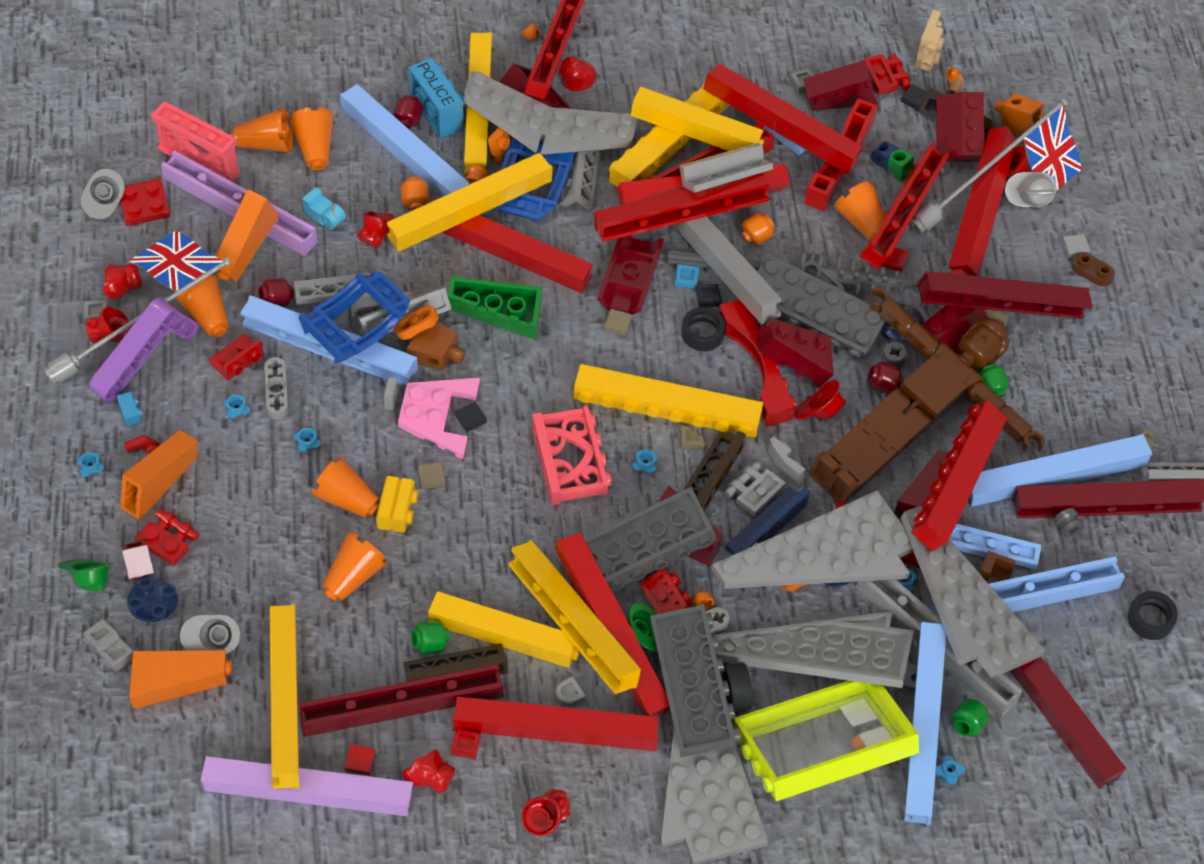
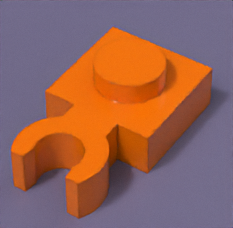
(498, 145)

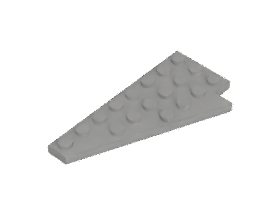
(841, 546)
(970, 610)
(840, 648)
(710, 806)

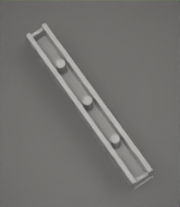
(731, 268)
(908, 614)

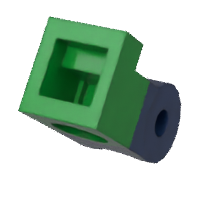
(893, 159)

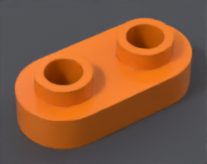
(416, 322)

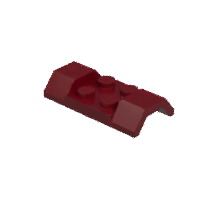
(629, 274)

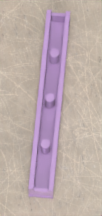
(228, 196)
(316, 787)

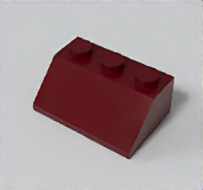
(517, 79)
(960, 126)
(952, 322)

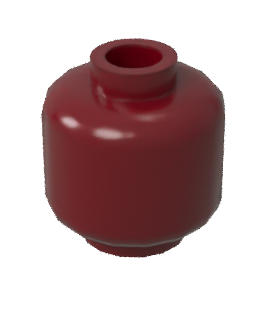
(408, 111)
(276, 291)
(885, 377)

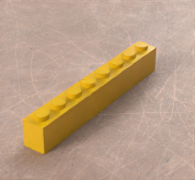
(659, 145)
(667, 400)

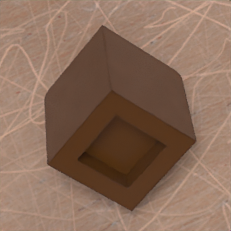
(996, 568)

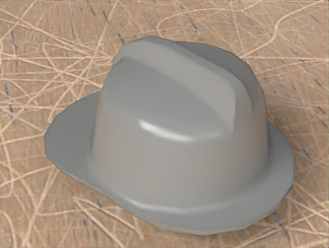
(1030, 189)
(102, 194)
(210, 633)

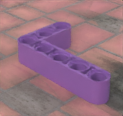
(138, 345)

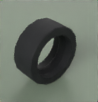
(702, 343)
(1147, 630)
(739, 686)

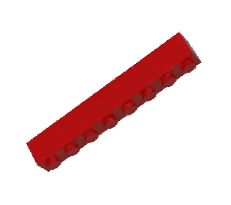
(958, 475)

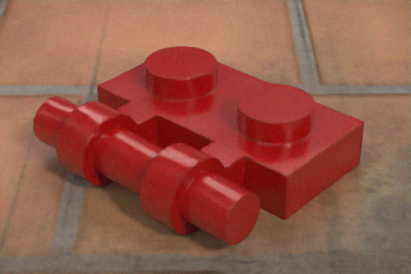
(882, 76)
(164, 544)

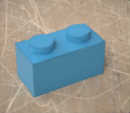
(128, 408)

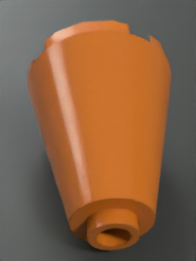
(266, 132)
(313, 135)
(861, 208)
(206, 306)
(346, 489)
(352, 567)

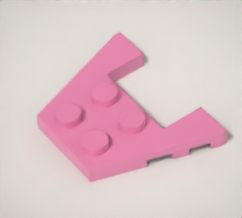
(427, 408)

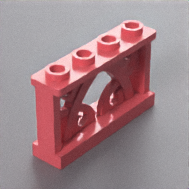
(178, 127)
(555, 480)

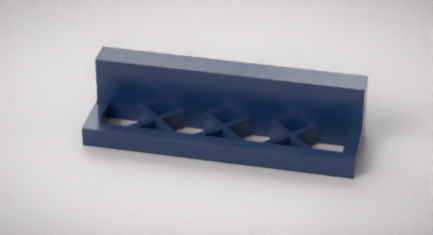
(770, 521)

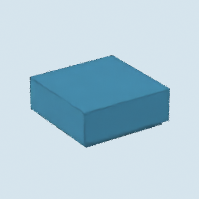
(686, 276)

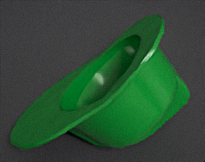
(87, 573)
(641, 625)

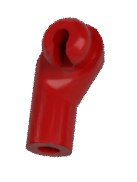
(142, 442)

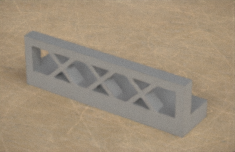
(724, 168)
(576, 181)
(322, 289)
(436, 298)
(1172, 471)

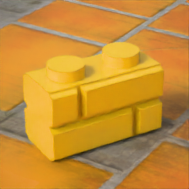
(396, 504)

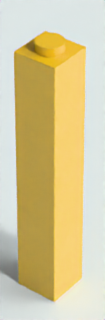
(693, 121)
(504, 629)

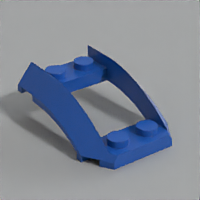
(527, 205)
(332, 337)

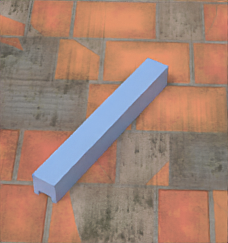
(401, 141)
(286, 326)
(1062, 468)
(1058, 585)
(926, 723)

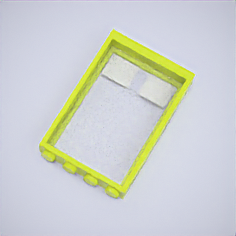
(825, 737)

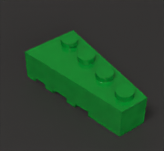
(498, 304)

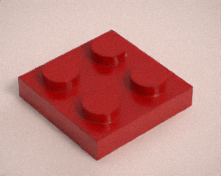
(144, 202)

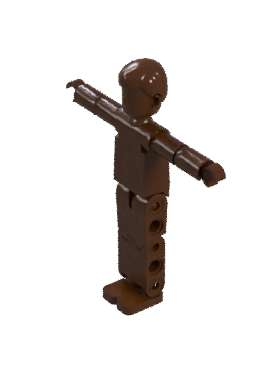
(918, 401)

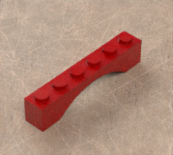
(828, 177)
(743, 329)

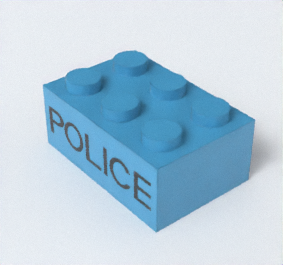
(440, 101)

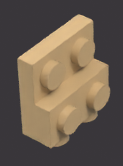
(930, 43)

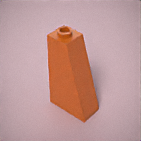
(245, 234)
(156, 473)
(174, 674)

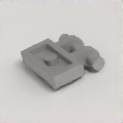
(759, 493)

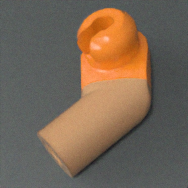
(955, 80)

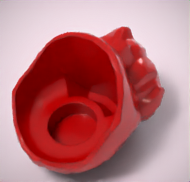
(577, 74)
(374, 228)
(120, 280)
(105, 324)
(430, 772)
(544, 813)

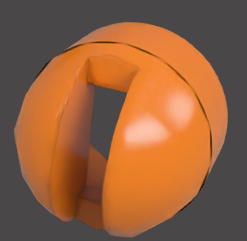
(531, 32)
(704, 595)

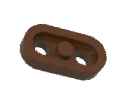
(1091, 268)

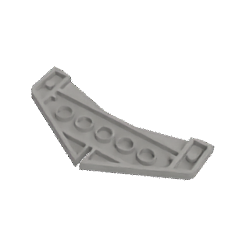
(534, 122)

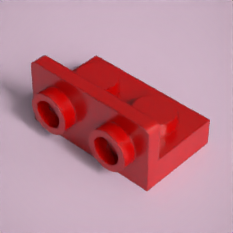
(237, 356)
(665, 592)

